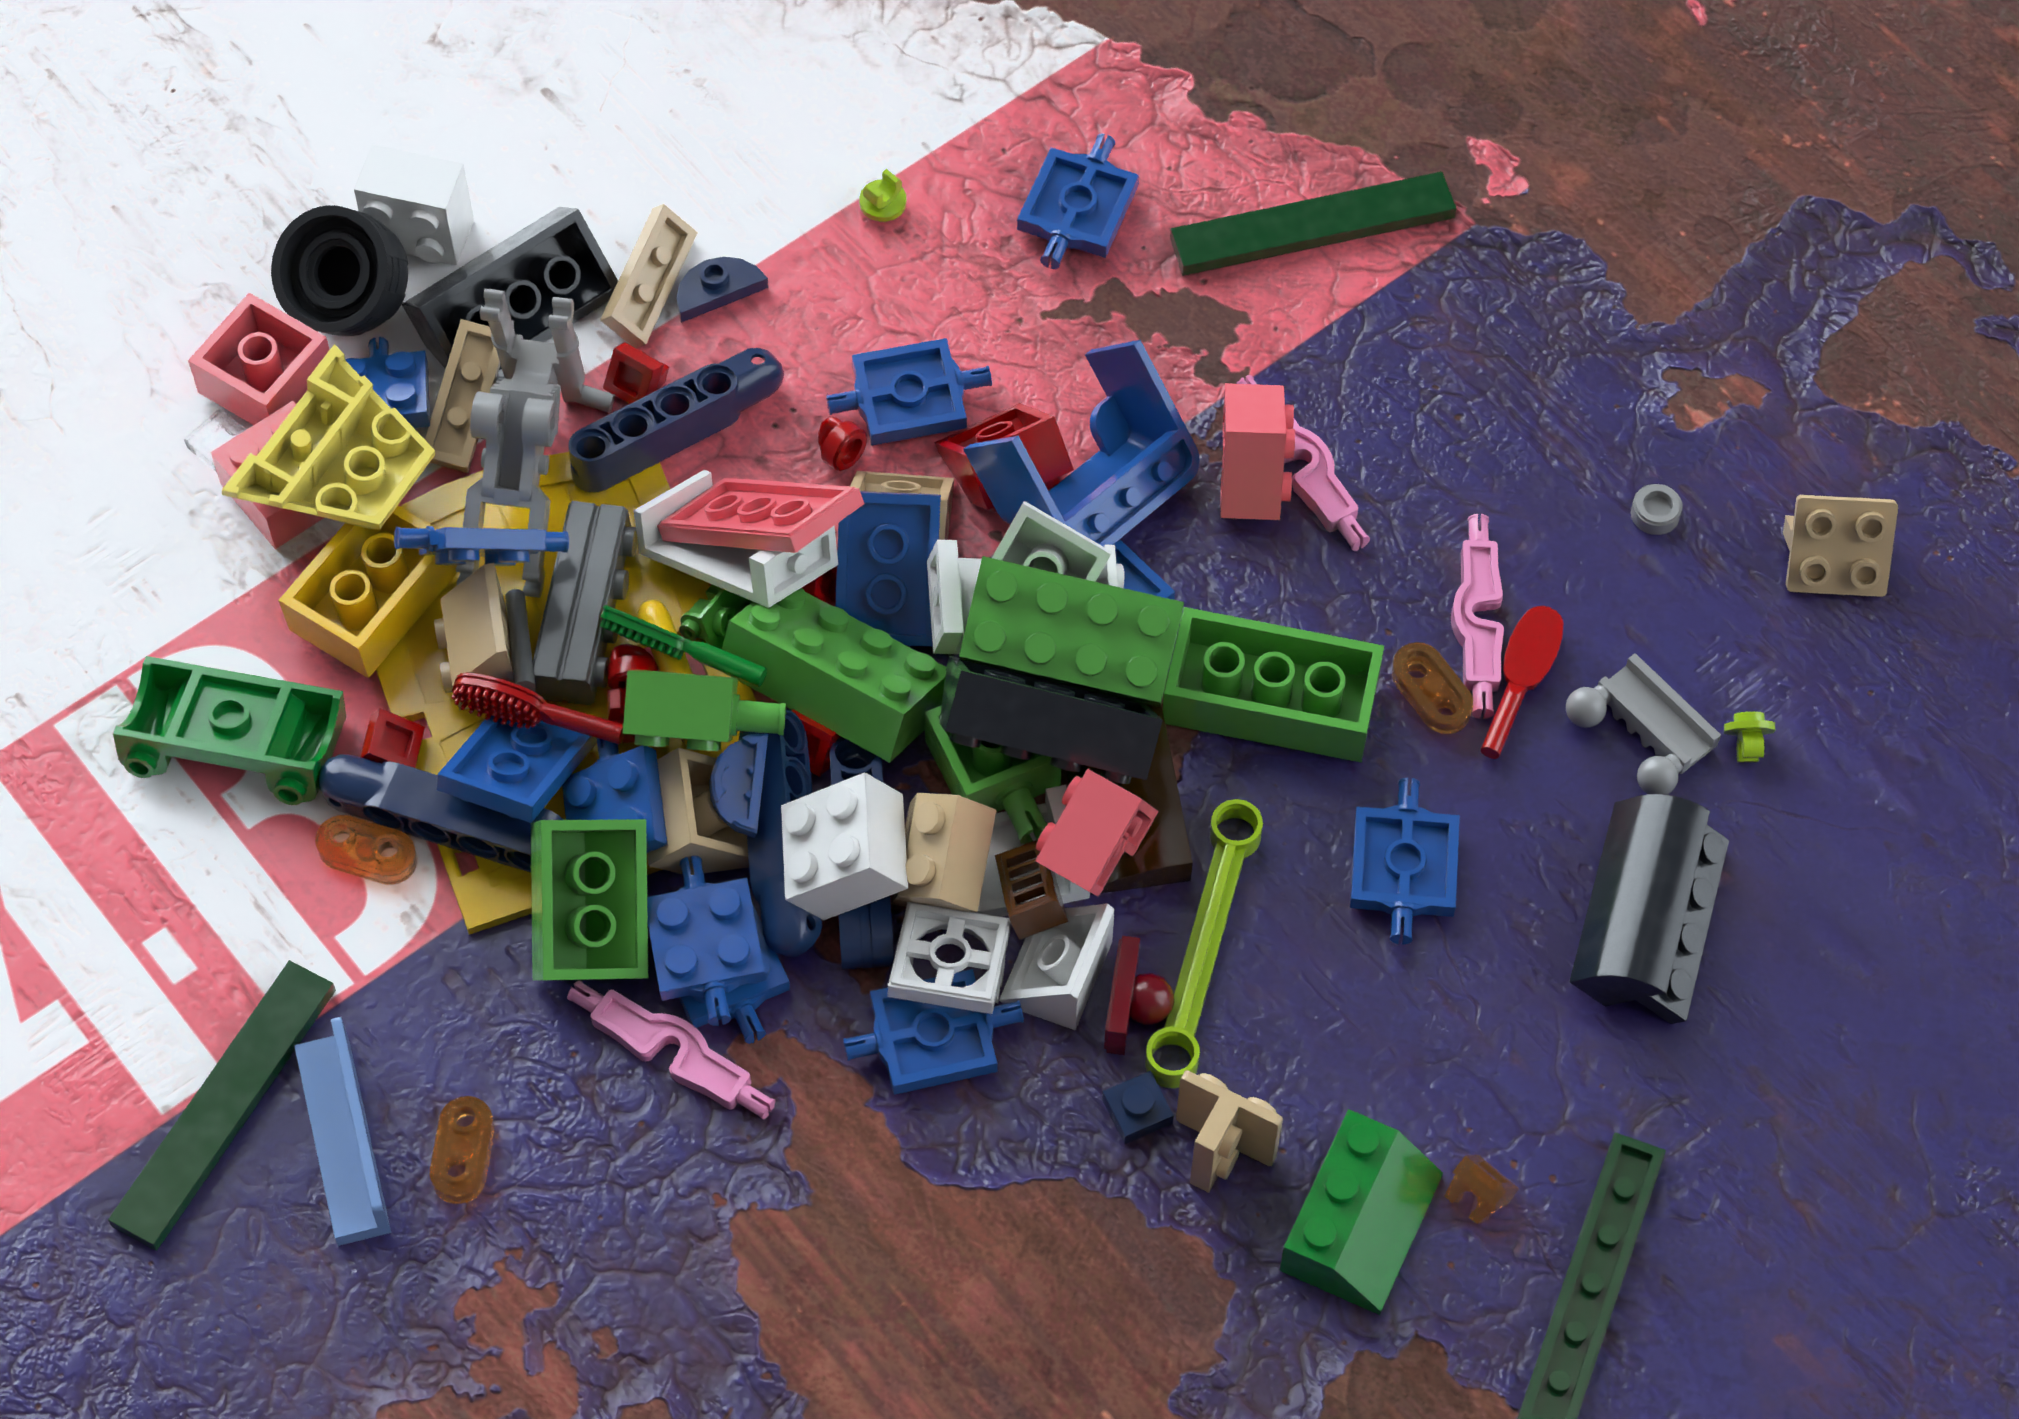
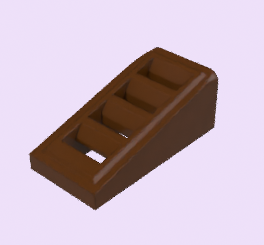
(1038, 913)

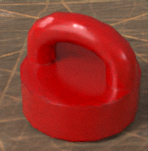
(843, 444)
(625, 658)

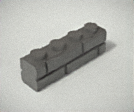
(590, 574)

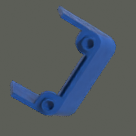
(1139, 464)

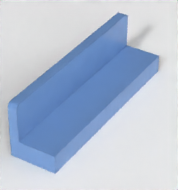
(342, 1137)

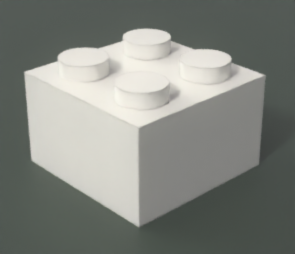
(418, 201)
(844, 846)

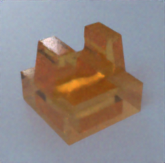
(1486, 1183)

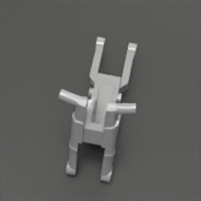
(522, 419)

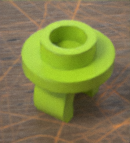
(883, 198)
(1749, 729)

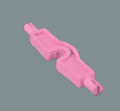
(1320, 486)
(1479, 637)
(695, 1062)

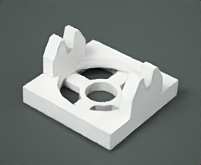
(924, 919)

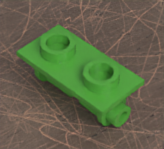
(711, 617)

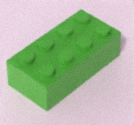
(1071, 631)
(839, 671)
(1272, 684)

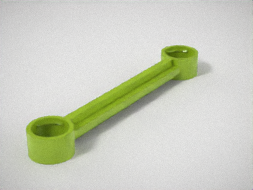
(1204, 940)

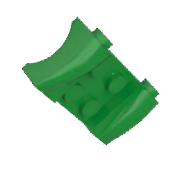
(231, 723)

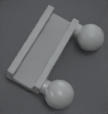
(1656, 714)

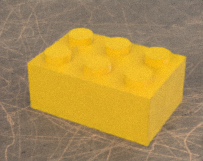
(364, 593)

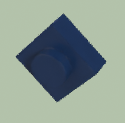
(1137, 1107)

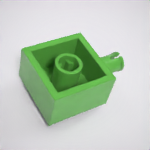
(693, 708)
(993, 777)

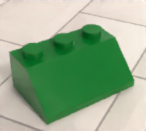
(1361, 1213)

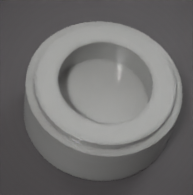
(1656, 509)

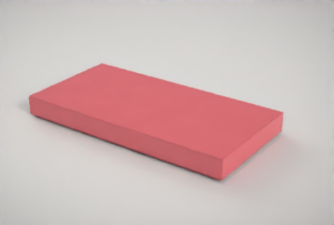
(760, 514)

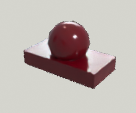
(1142, 997)

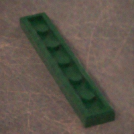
(1312, 223)
(221, 1105)
(1593, 1280)

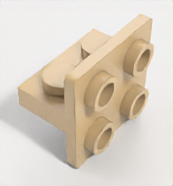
(1840, 545)
(1225, 1126)

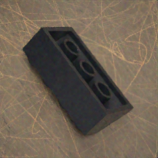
(532, 266)
(1048, 720)

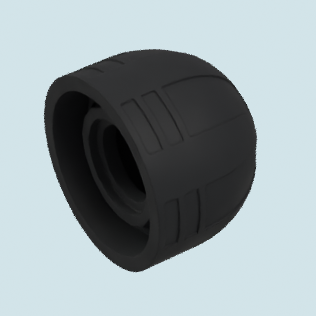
(339, 271)

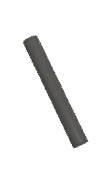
(520, 639)

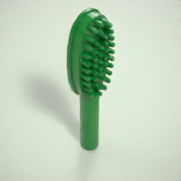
(675, 646)

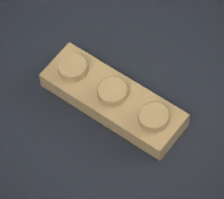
(649, 276)
(470, 370)

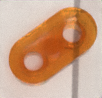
(1435, 690)
(363, 849)
(462, 1146)

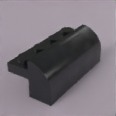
(1651, 905)

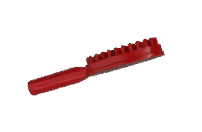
(1526, 663)
(525, 706)

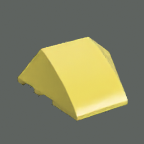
(336, 452)

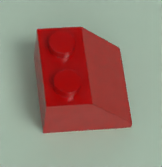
(1038, 434)

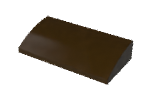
(1165, 849)

